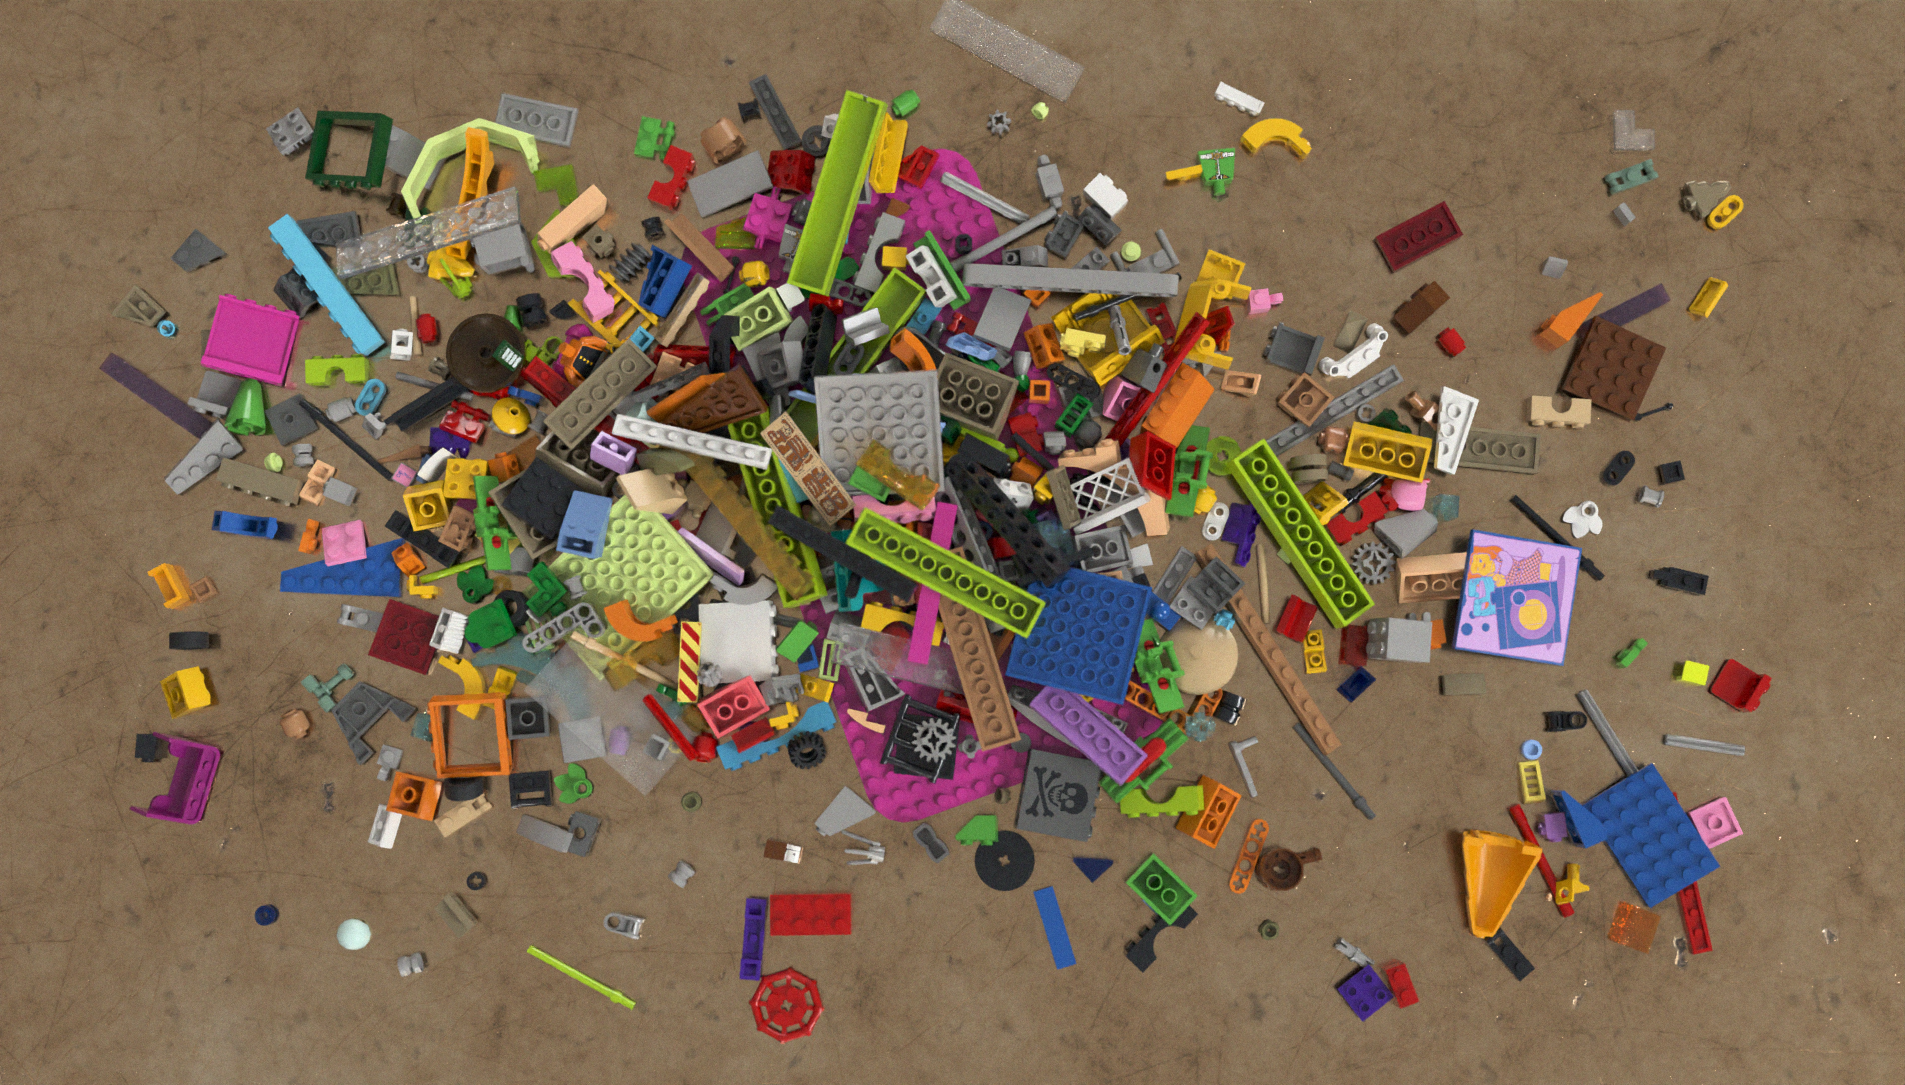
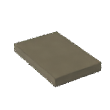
(1063, 497)

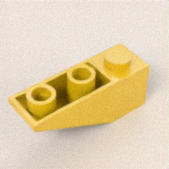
(1042, 491)

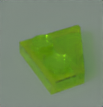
(733, 236)

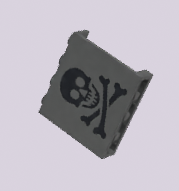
(1058, 795)

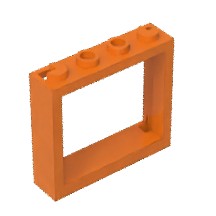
(438, 747)

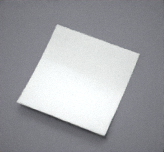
(435, 465)

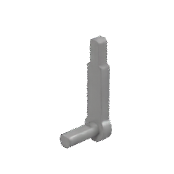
(1236, 751)

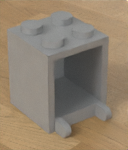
(503, 250)
(1400, 639)

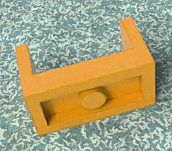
(169, 585)

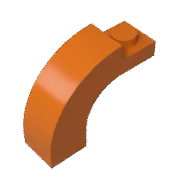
(911, 351)
(629, 626)

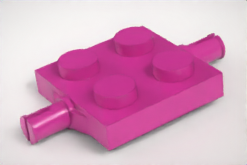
(767, 217)

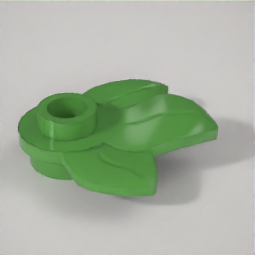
(570, 784)

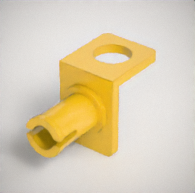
(1572, 884)

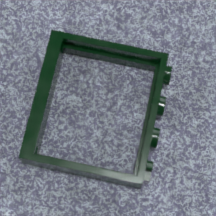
(377, 155)

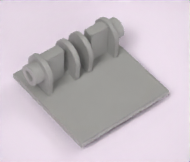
(290, 131)
(1191, 607)

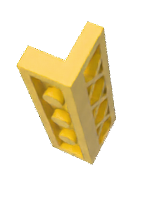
(888, 155)

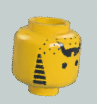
(754, 273)

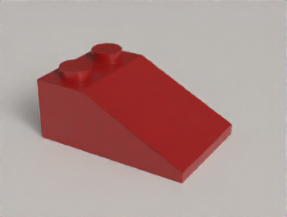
(1153, 463)

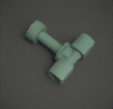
(323, 690)

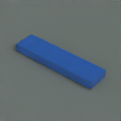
(1054, 927)

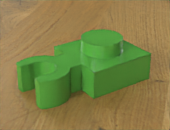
(1626, 656)

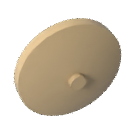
(1204, 655)

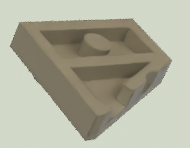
(139, 308)

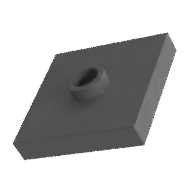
(290, 420)

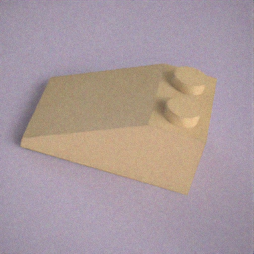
(652, 491)

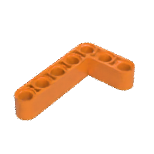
(1149, 705)

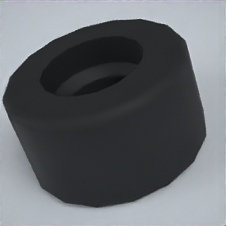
(520, 615)

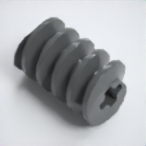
(629, 262)

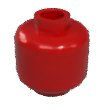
(705, 747)

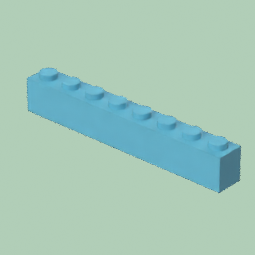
(326, 285)

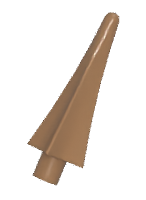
(413, 452)

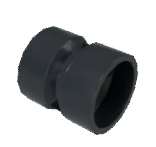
(529, 303)
(1229, 708)

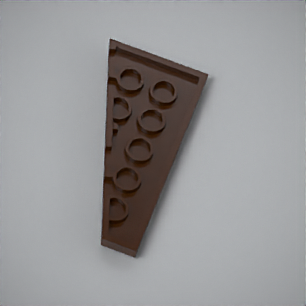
(720, 404)

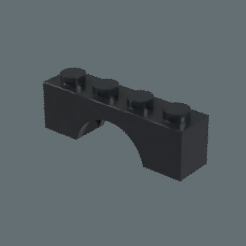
(1142, 951)

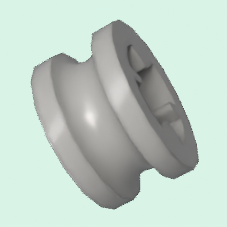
(1371, 415)

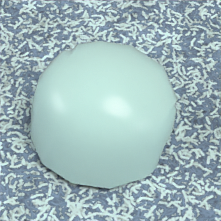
(353, 934)

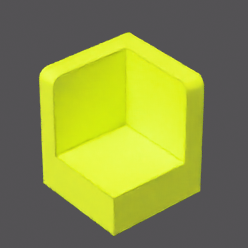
(1694, 673)

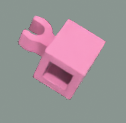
(1260, 301)

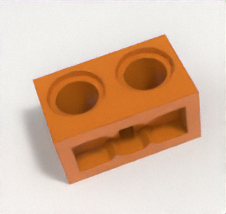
(1044, 345)

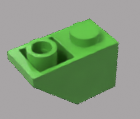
(980, 829)

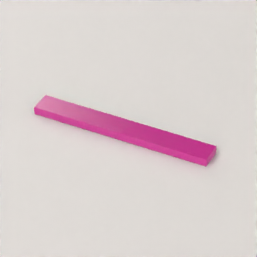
(929, 598)

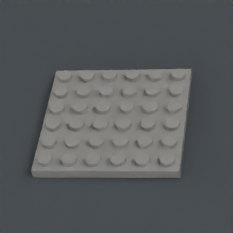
(889, 407)

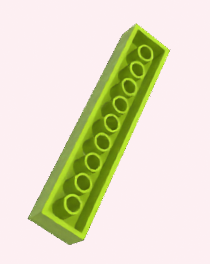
(771, 489)
(1300, 534)
(945, 572)

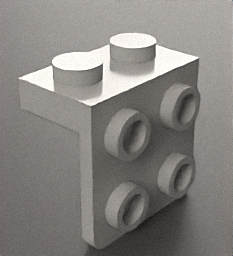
(215, 394)

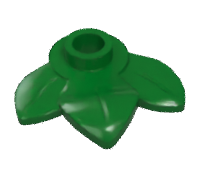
(990, 364)
(475, 581)

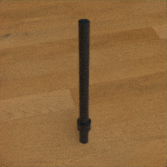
(1093, 309)
(317, 414)
(1084, 500)
(1586, 563)

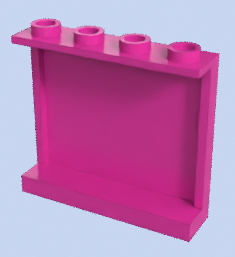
(251, 340)

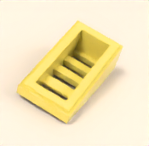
(1525, 790)

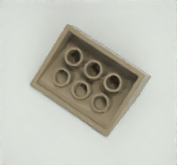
(974, 395)
(576, 464)
(531, 540)

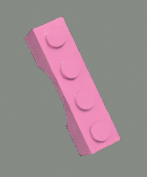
(569, 261)
(901, 513)

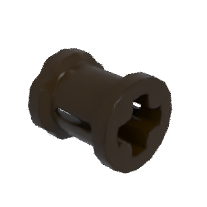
(396, 205)

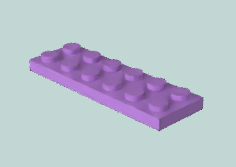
(1089, 732)

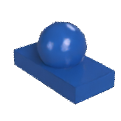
(1161, 612)

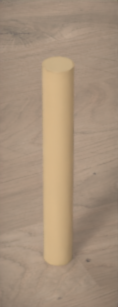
(413, 316)

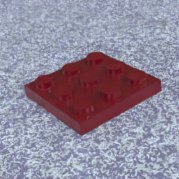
(405, 637)

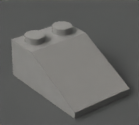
(403, 154)
(1109, 549)

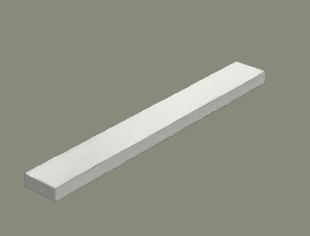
(692, 441)

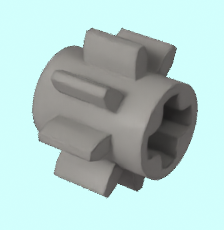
(1000, 127)
(709, 674)

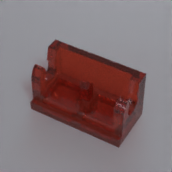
(1353, 645)

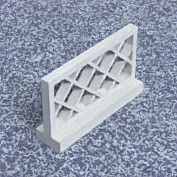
(1117, 508)

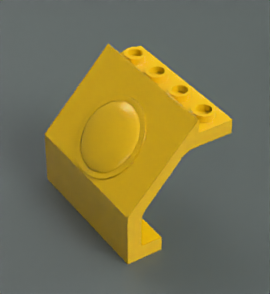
(1108, 364)

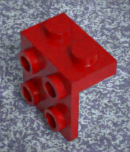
(791, 170)
(1740, 686)

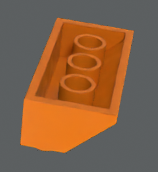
(680, 397)
(1178, 405)

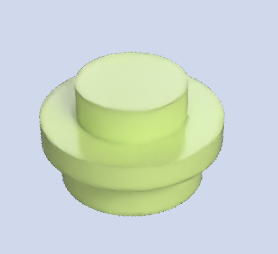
(1130, 251)
(273, 462)

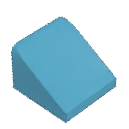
(641, 338)

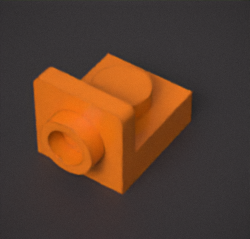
(407, 560)

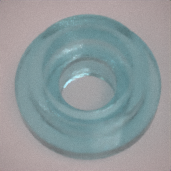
(673, 709)

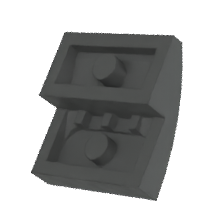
(1216, 585)

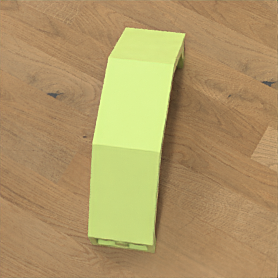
(454, 142)

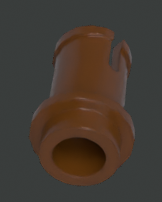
(1310, 856)

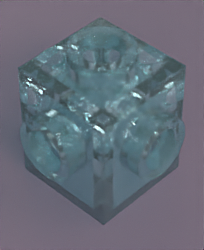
(1193, 723)

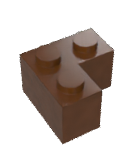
(1423, 304)

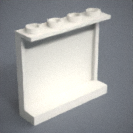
(740, 639)

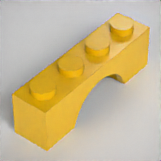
(877, 618)

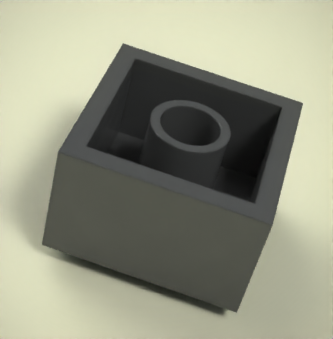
(526, 718)

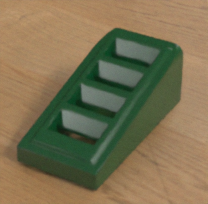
(508, 355)

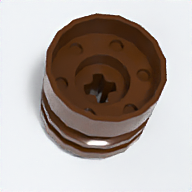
(1290, 865)

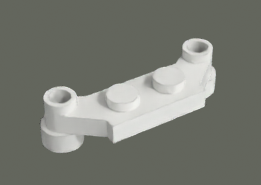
(1359, 357)

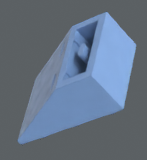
(585, 525)

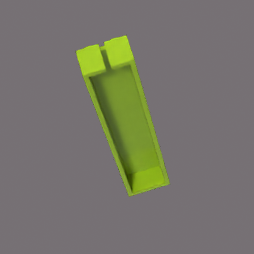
(837, 193)
(896, 302)

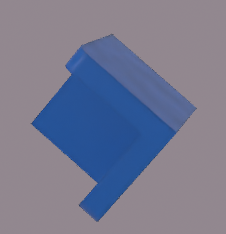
(808, 659)

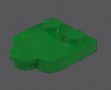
(490, 625)

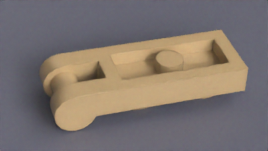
(461, 815)

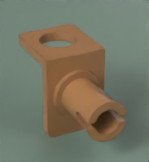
(1422, 408)

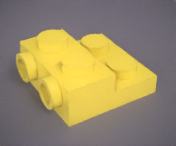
(1076, 341)

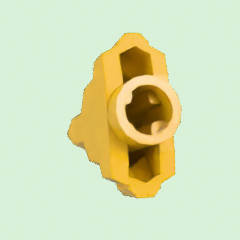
(458, 266)

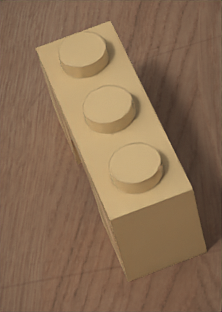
(1541, 411)

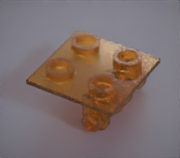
(1635, 927)

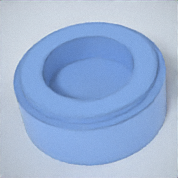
(1531, 749)

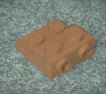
(1305, 399)

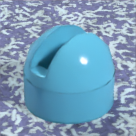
(170, 325)

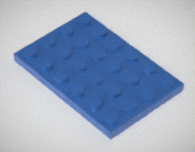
(1652, 835)

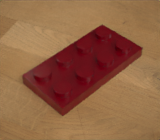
(1418, 236)

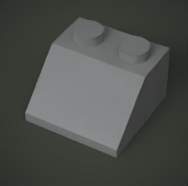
(781, 364)

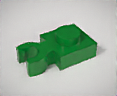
(670, 693)

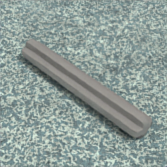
(1706, 745)

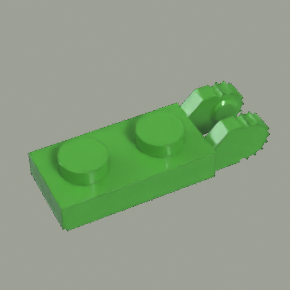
(727, 302)

